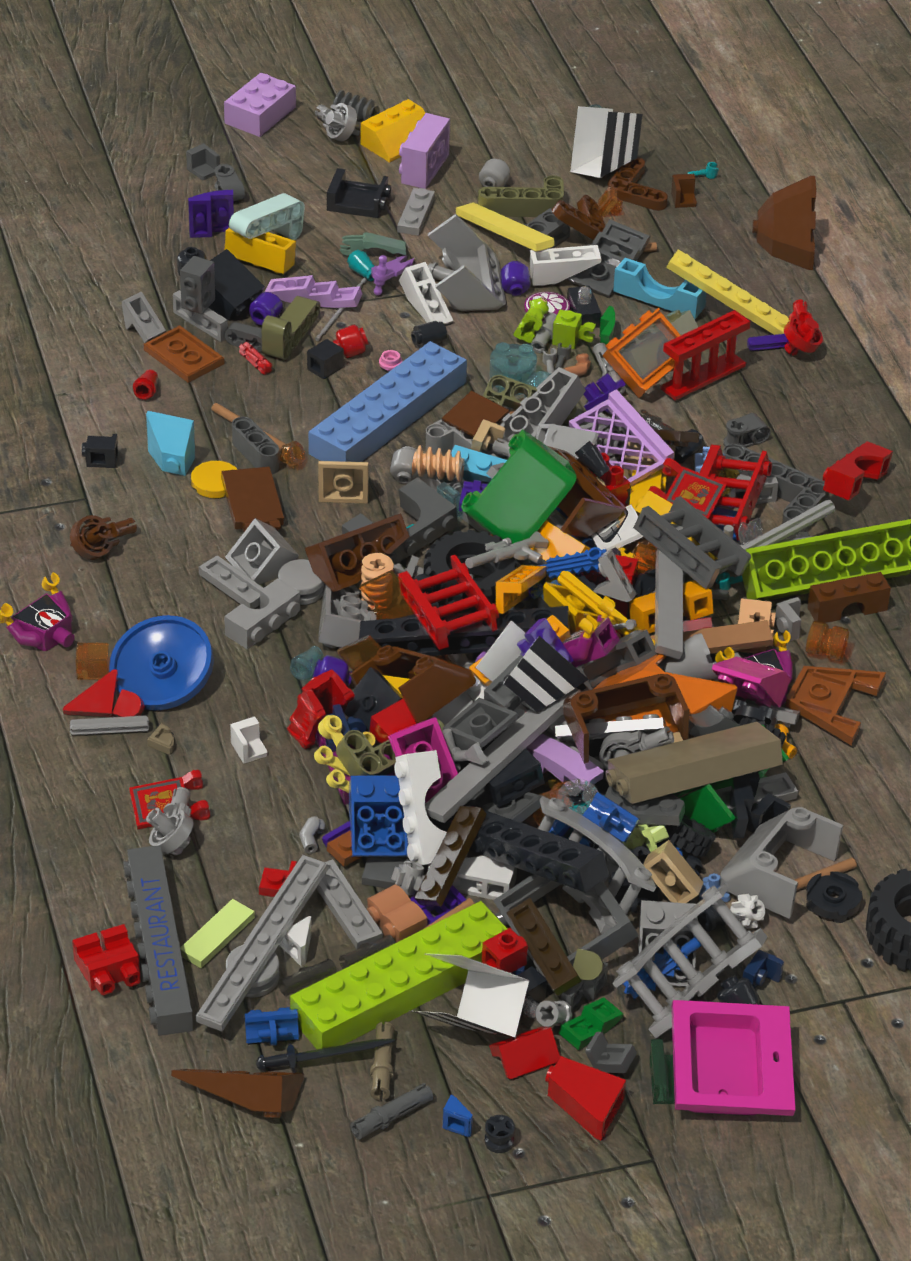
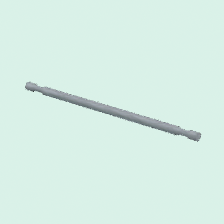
(335, 316)

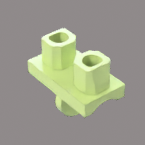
(646, 833)

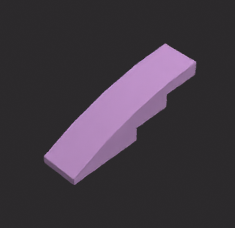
(325, 292)
(563, 761)

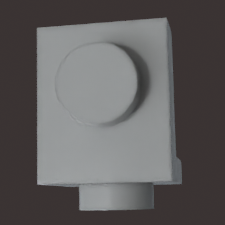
(788, 617)

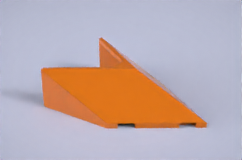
(696, 691)

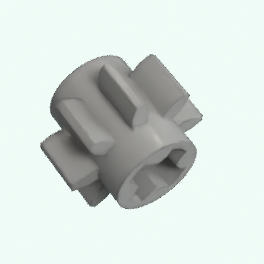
(409, 876)

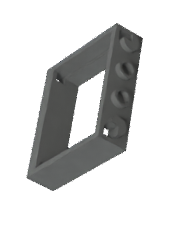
(537, 886)

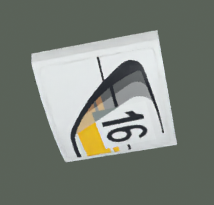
(618, 532)

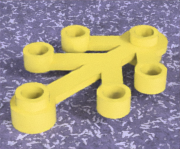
(335, 734)

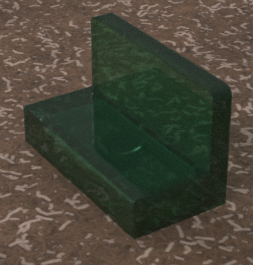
(661, 1074)

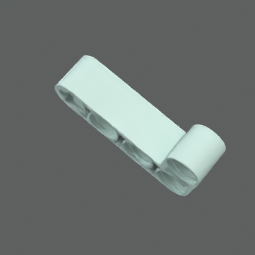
(279, 213)

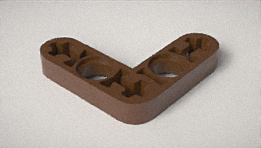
(628, 187)
(585, 219)

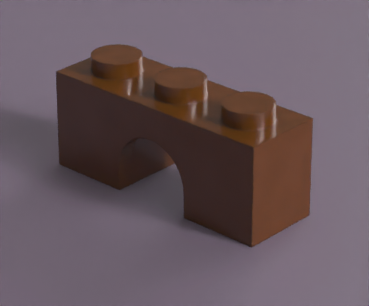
(830, 598)

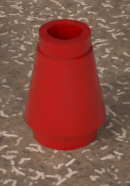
(145, 385)

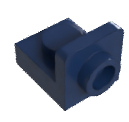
(762, 967)

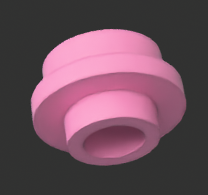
(389, 360)

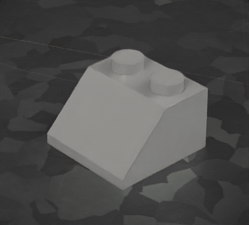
(260, 552)

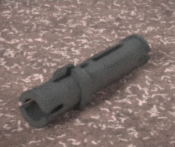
(381, 1116)

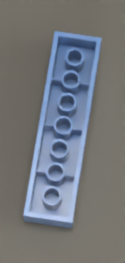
(388, 405)

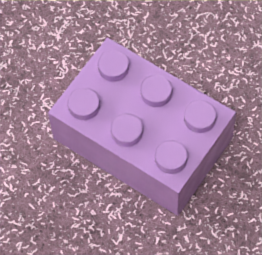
(260, 104)
(425, 150)

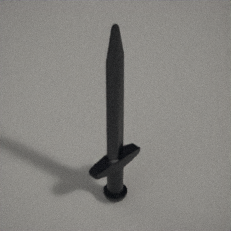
(291, 1058)

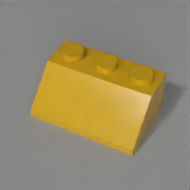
(390, 129)

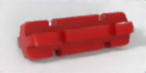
(255, 358)

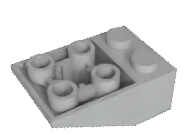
(565, 437)
(657, 917)

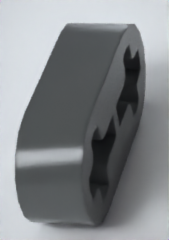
(241, 333)

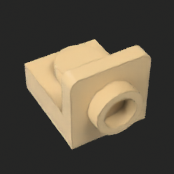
(487, 434)

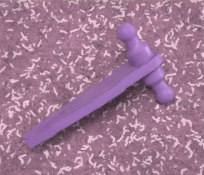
(387, 270)

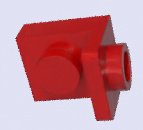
(273, 879)

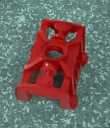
(315, 703)

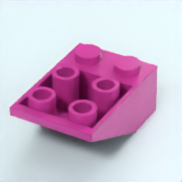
(753, 680)

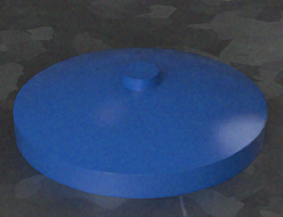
(163, 661)

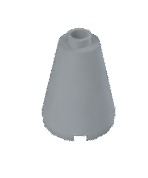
(694, 660)

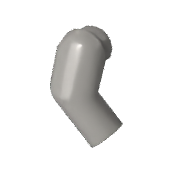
(312, 826)

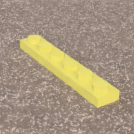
(727, 293)

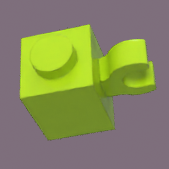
(568, 329)

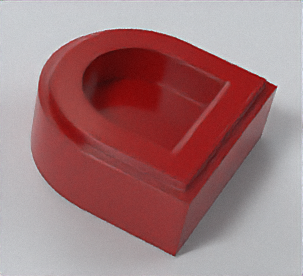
(128, 704)

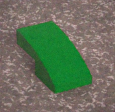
(607, 326)
(595, 1017)

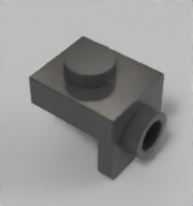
(609, 1057)

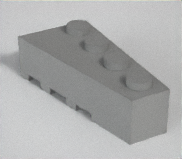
(548, 405)

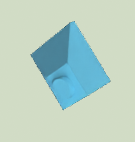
(171, 442)

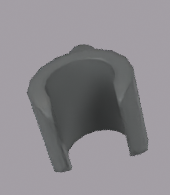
(562, 355)

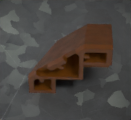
(787, 223)

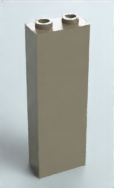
(694, 762)

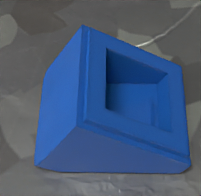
(457, 1117)

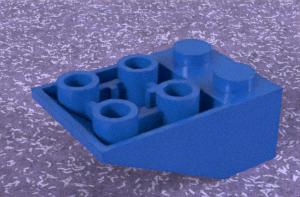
(376, 817)

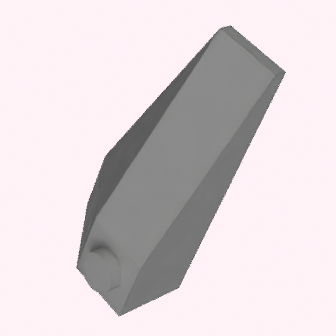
(342, 616)

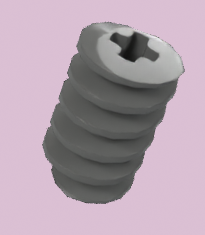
(363, 109)

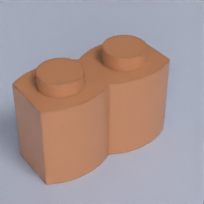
(396, 913)

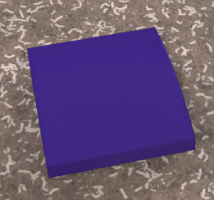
(210, 213)

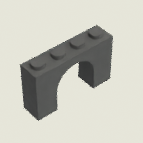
(432, 511)

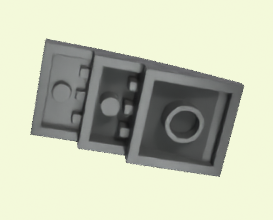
(614, 245)

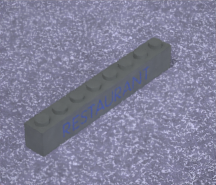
(159, 941)

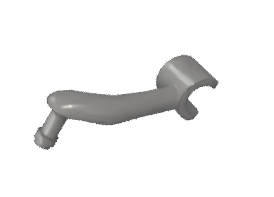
(550, 360)

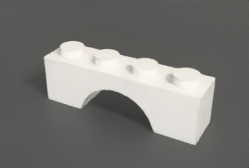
(415, 776)

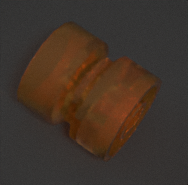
(826, 640)

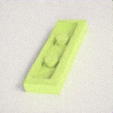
(217, 933)

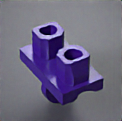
(596, 396)

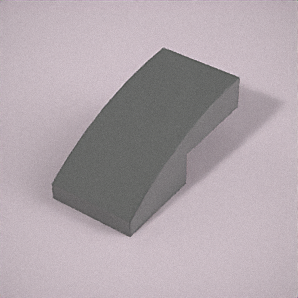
(586, 988)

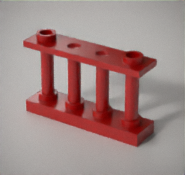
(694, 343)
(712, 467)
(431, 616)

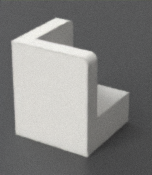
(246, 740)

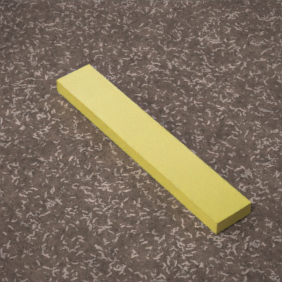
(505, 227)

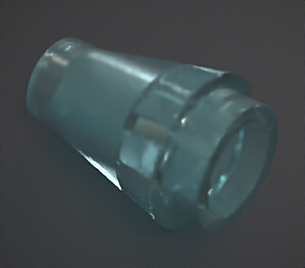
(304, 664)

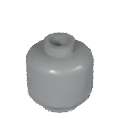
(494, 173)
(402, 465)

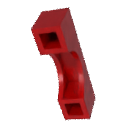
(846, 475)

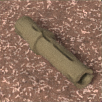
(382, 1069)

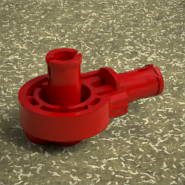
(802, 330)

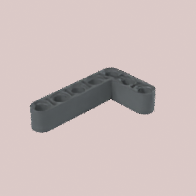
(793, 485)

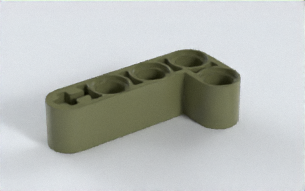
(522, 200)
(284, 333)
(512, 388)
(366, 755)

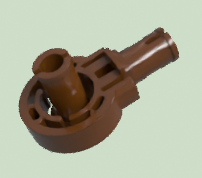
(98, 535)

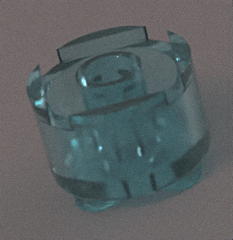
(513, 362)

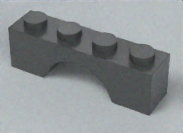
(627, 653)

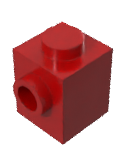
(505, 951)

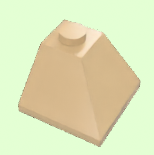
(343, 481)

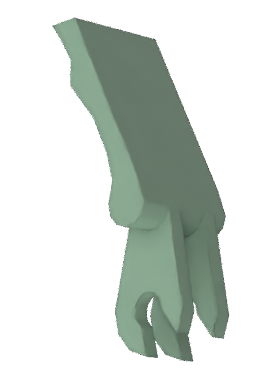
(371, 240)

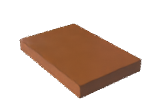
(184, 354)

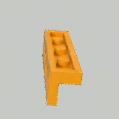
(516, 585)

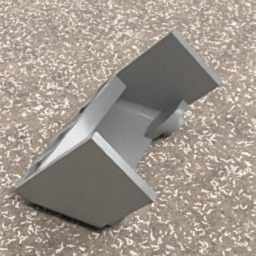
(475, 265)
(755, 865)

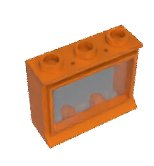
(640, 354)

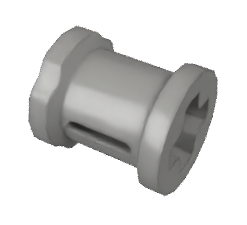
(553, 1013)

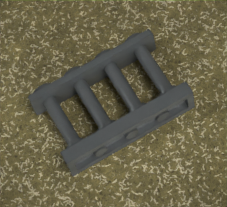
(685, 553)

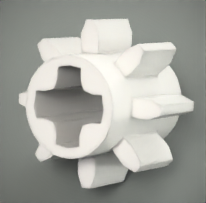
(748, 910)

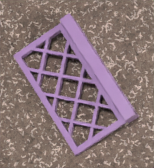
(636, 426)

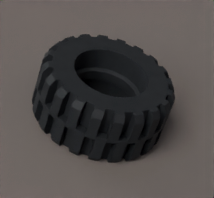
(465, 546)
(885, 922)

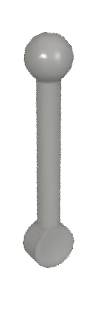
(629, 624)

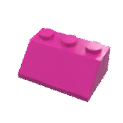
(422, 738)

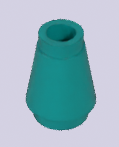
(361, 264)

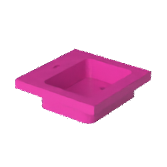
(727, 1058)

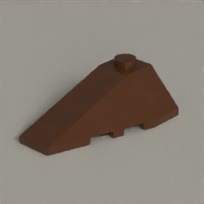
(340, 558)
(258, 1091)

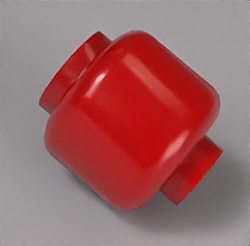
(352, 340)

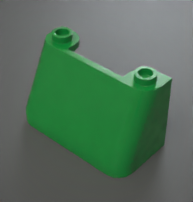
(522, 490)

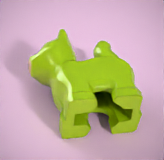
(532, 320)

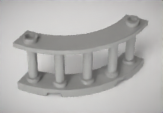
(628, 863)
(698, 981)

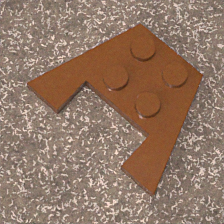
(822, 693)

